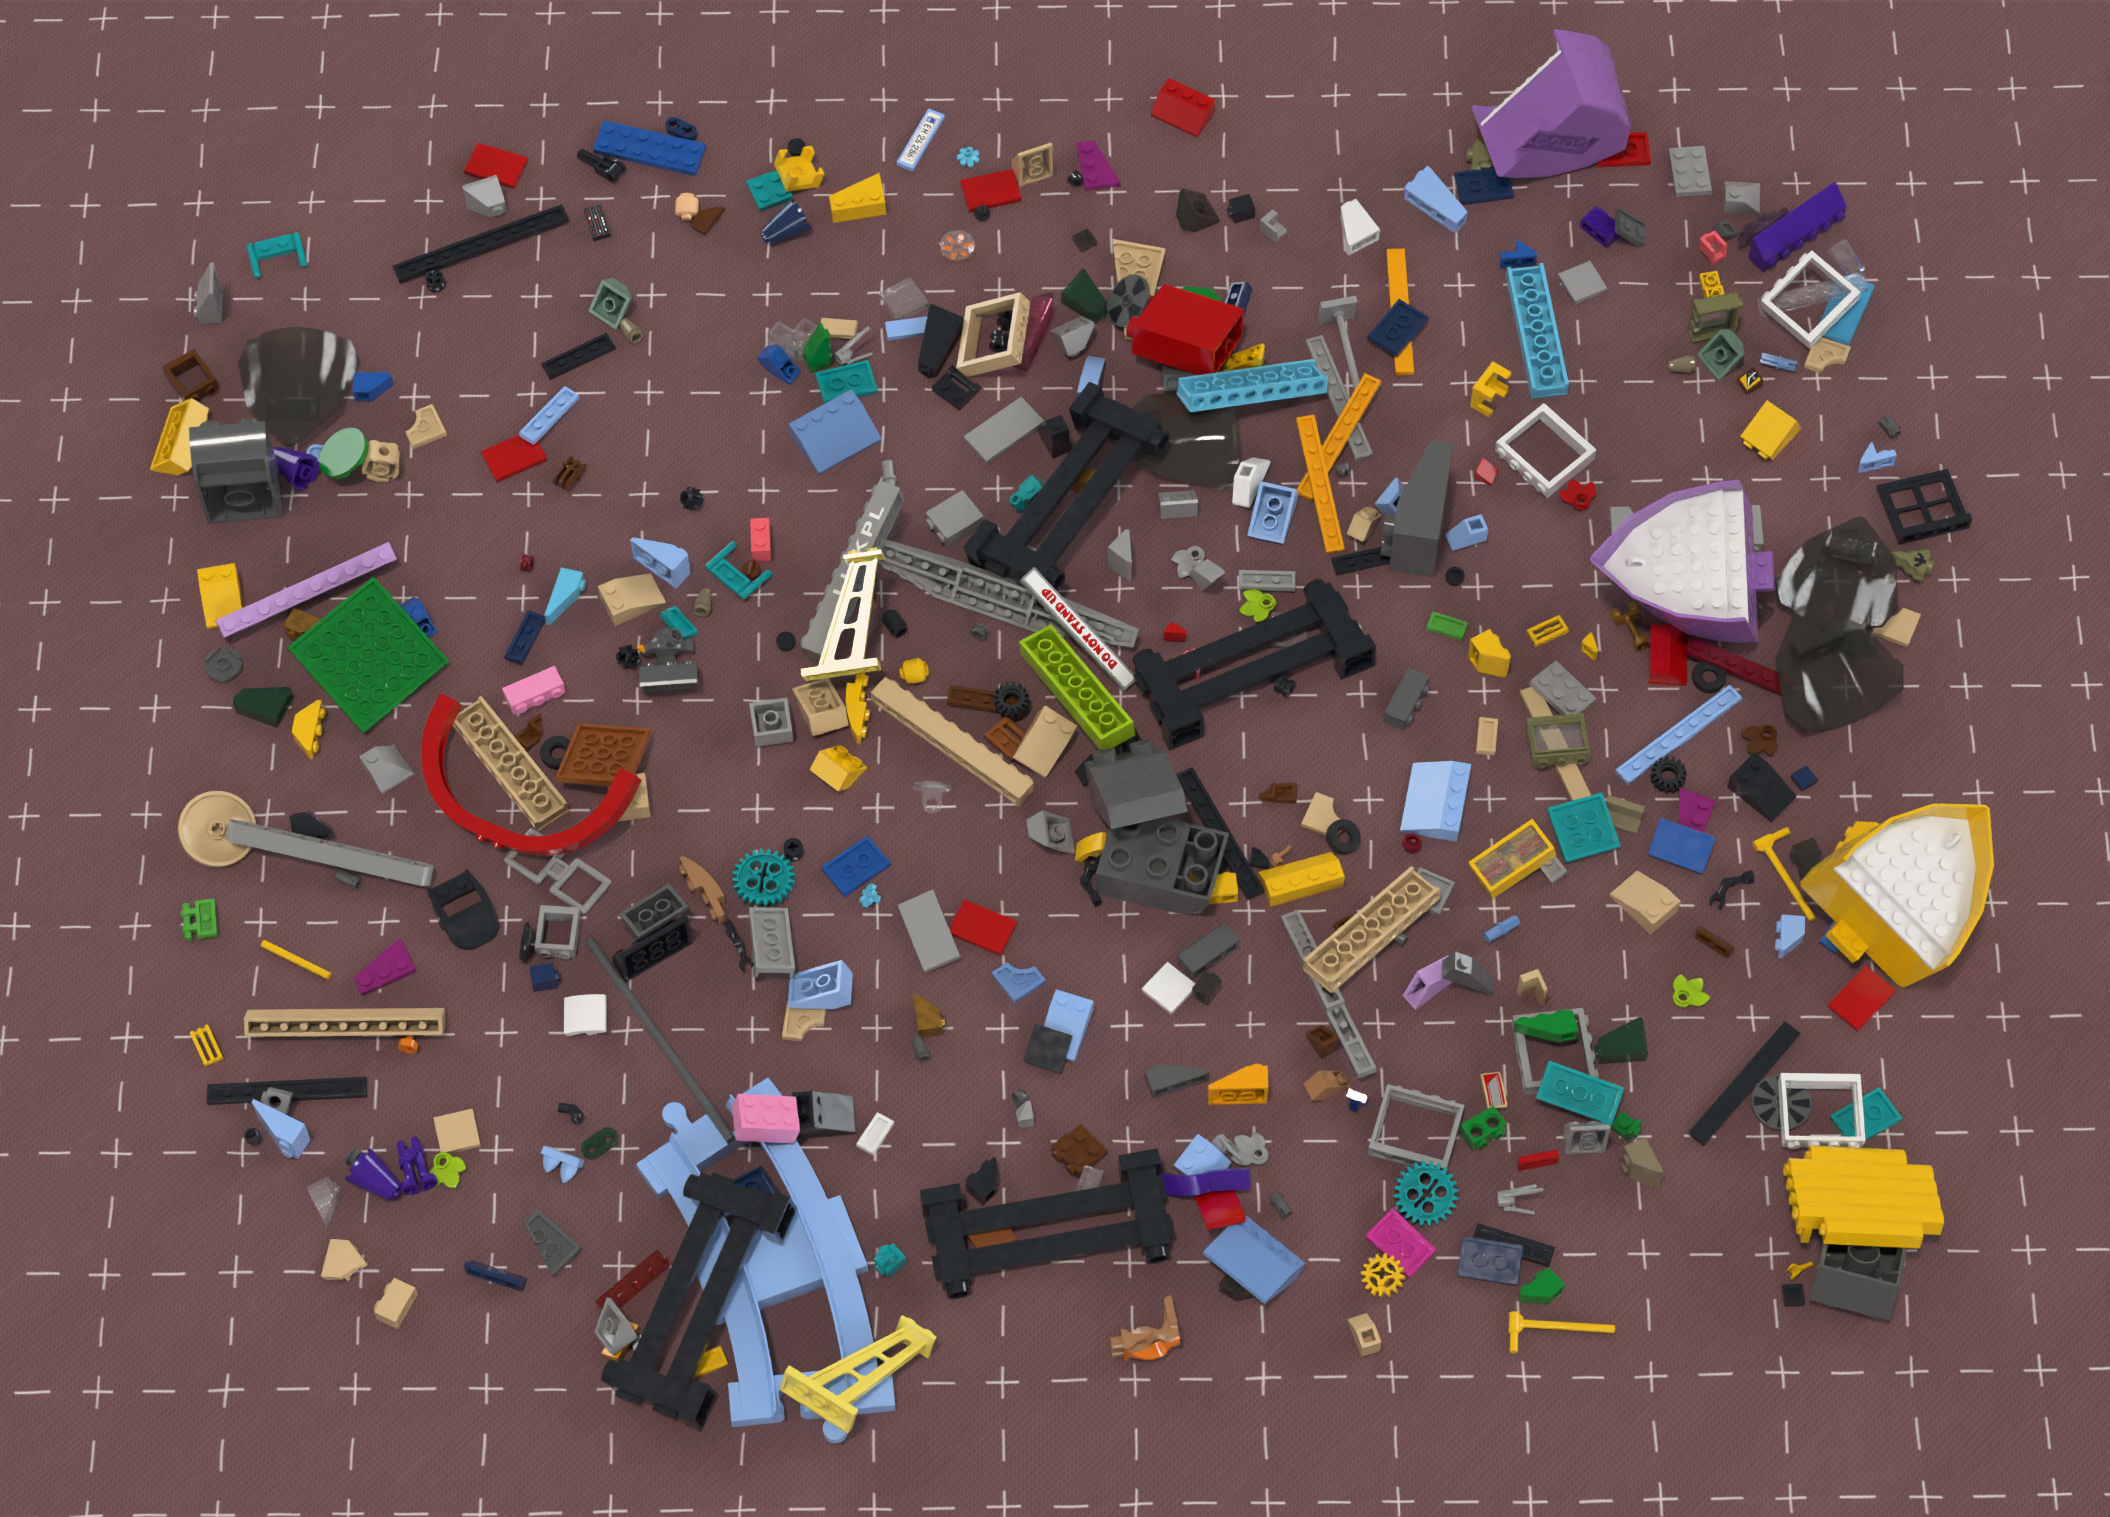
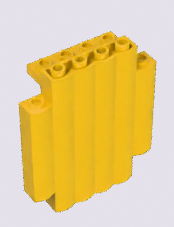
(1863, 1197)

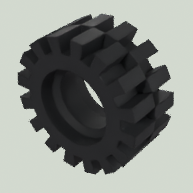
(1008, 690)
(1667, 764)

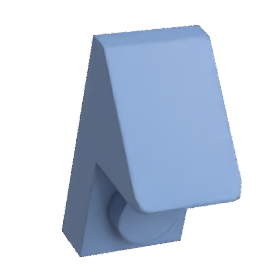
(1873, 460)

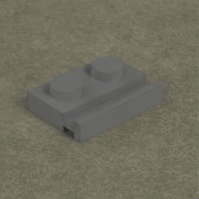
(1630, 227)

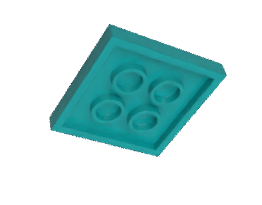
(1583, 827)

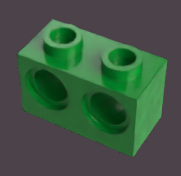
(1480, 1125)

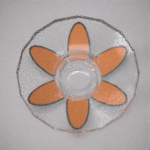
(954, 239)

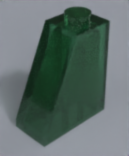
(1085, 298)
(264, 704)
(1623, 1044)

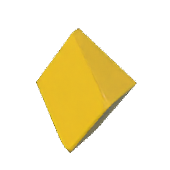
(1589, 646)

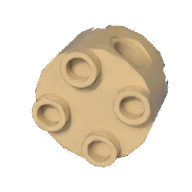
(381, 461)

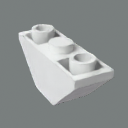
(1248, 480)

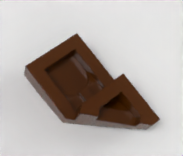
(705, 218)
(531, 734)
(1280, 793)

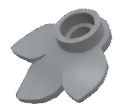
(1186, 560)
(1247, 1149)

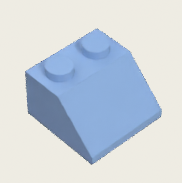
(1200, 1157)

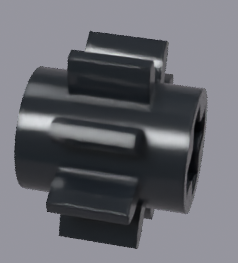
(1005, 320)
(691, 498)
(627, 656)

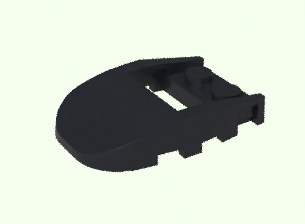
(472, 925)

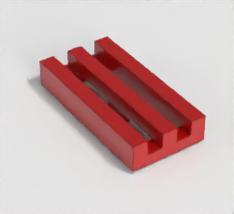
(1537, 1160)

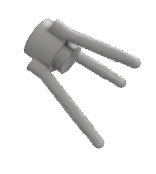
(844, 354)
(1225, 1146)
(1506, 1198)

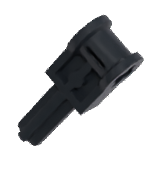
(605, 166)

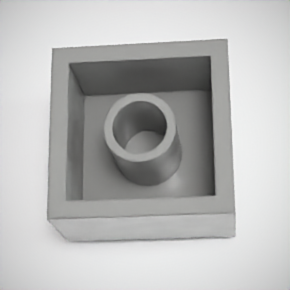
(771, 722)

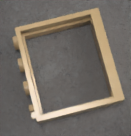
(970, 333)

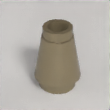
(631, 331)
(1683, 364)
(702, 604)

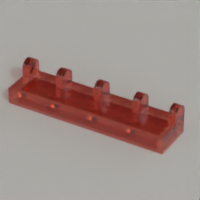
(636, 1280)

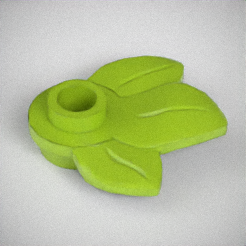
(1255, 605)
(1690, 990)
(450, 1171)

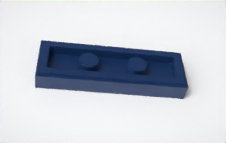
(525, 637)

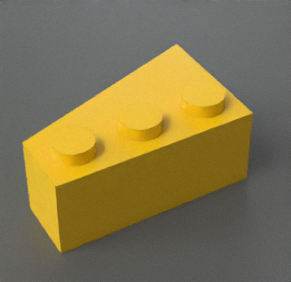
(858, 201)

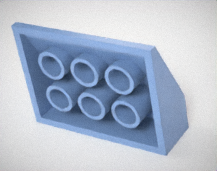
(834, 432)
(1254, 1259)

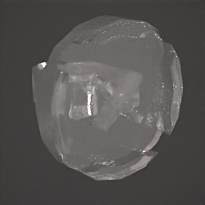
(933, 790)

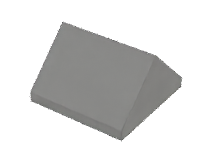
(1178, 504)
(1120, 555)
(614, 1328)

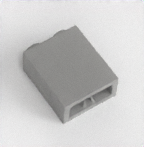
(954, 519)

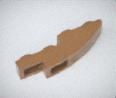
(703, 884)

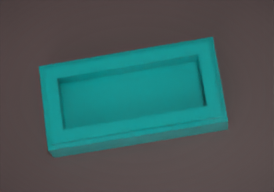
(675, 619)

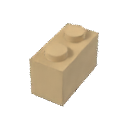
(395, 1303)

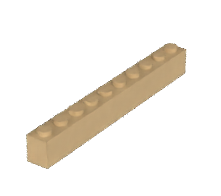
(952, 741)
(344, 1022)

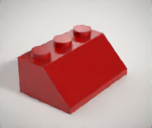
(1183, 107)
(1667, 655)

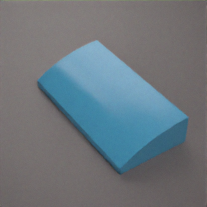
(1846, 326)

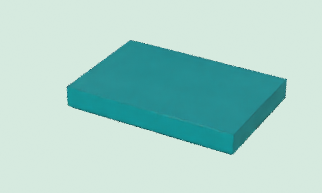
(844, 378)
(1877, 1112)

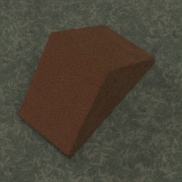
(1323, 1041)

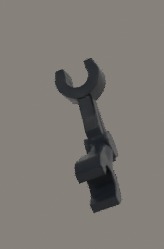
(1746, 878)
(1086, 884)
(731, 933)

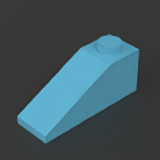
(565, 593)

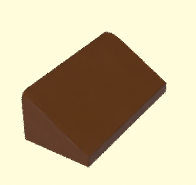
(1714, 942)

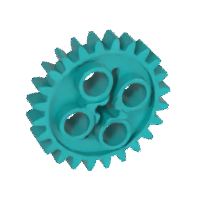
(781, 880)
(1412, 1181)

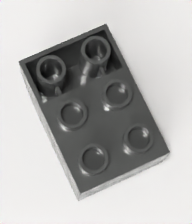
(236, 471)
(1161, 864)

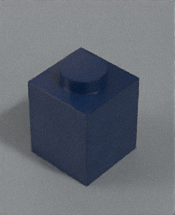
(544, 977)

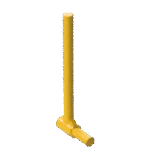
(1765, 845)
(1517, 1323)

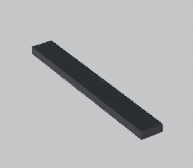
(1212, 819)
(1744, 1083)
(302, 1090)

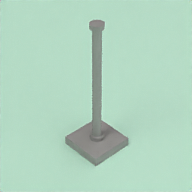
(1338, 311)

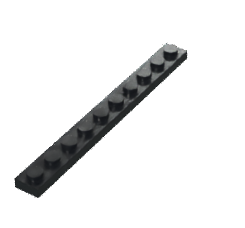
(480, 243)

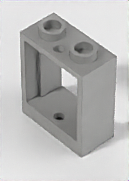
(558, 914)

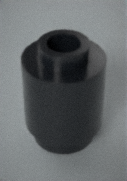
(894, 623)

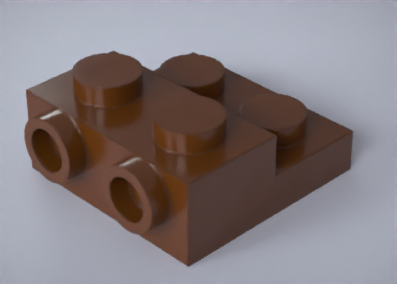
(1078, 1150)

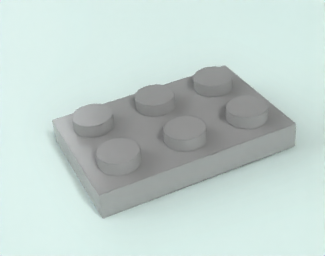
(1689, 171)
(1562, 690)

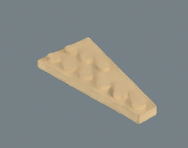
(1139, 260)

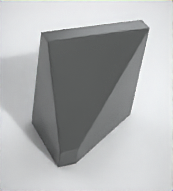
(1725, 229)

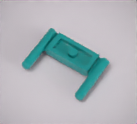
(273, 248)
(731, 576)

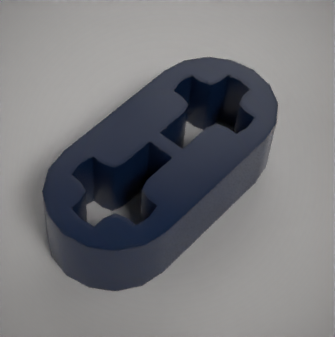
(681, 129)

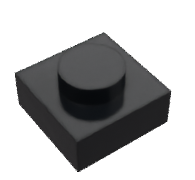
(1793, 1295)

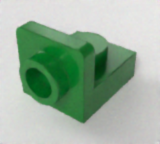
(1626, 1126)

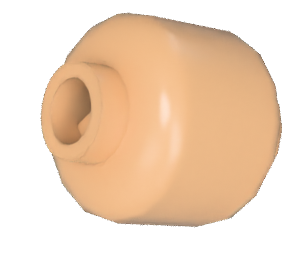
(686, 206)

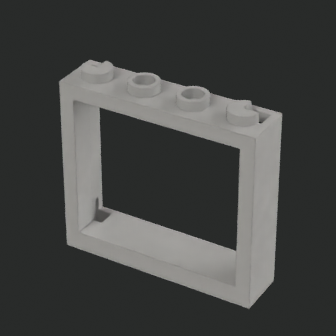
(1531, 1087)
(1418, 1099)

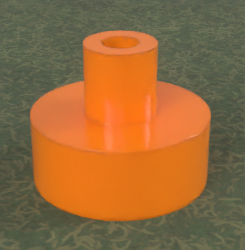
(407, 1045)

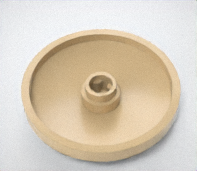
(205, 826)

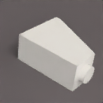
(1357, 227)

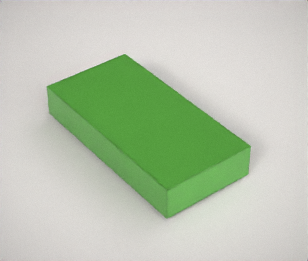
(1447, 626)

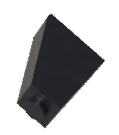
(1055, 436)

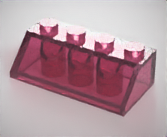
(1038, 319)

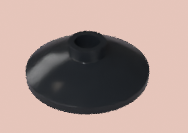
(527, 941)

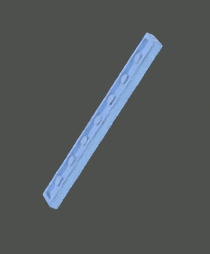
(1678, 734)

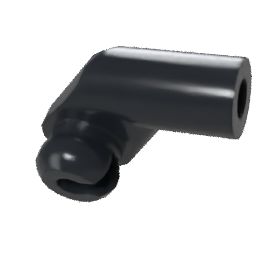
(573, 1110)

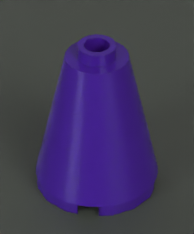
(296, 467)
(374, 1176)

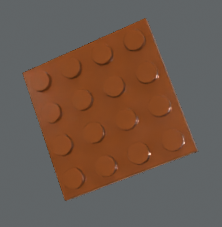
(600, 751)

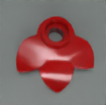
(1576, 492)

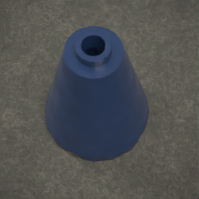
(785, 223)

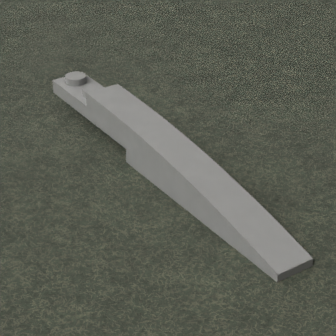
(1331, 1003)

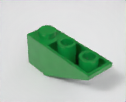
(817, 350)
(1552, 1027)

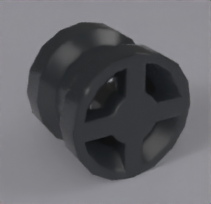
(431, 278)
(998, 341)
(1284, 686)
(793, 854)

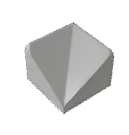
(1025, 1115)

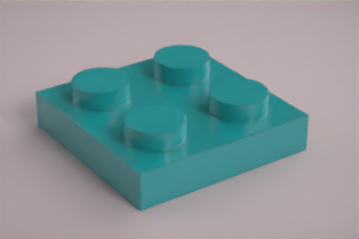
(768, 191)

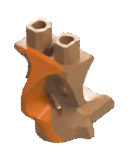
(1148, 1342)

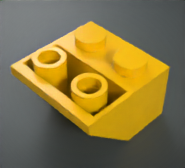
(1488, 654)
(837, 767)

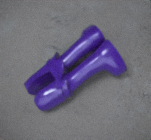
(407, 1159)

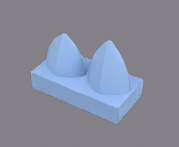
(568, 1166)

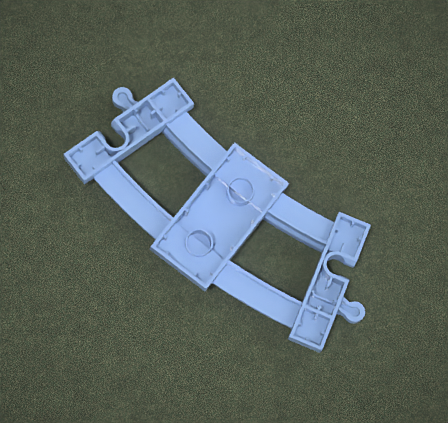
(814, 1255)

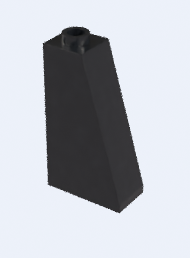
(939, 336)

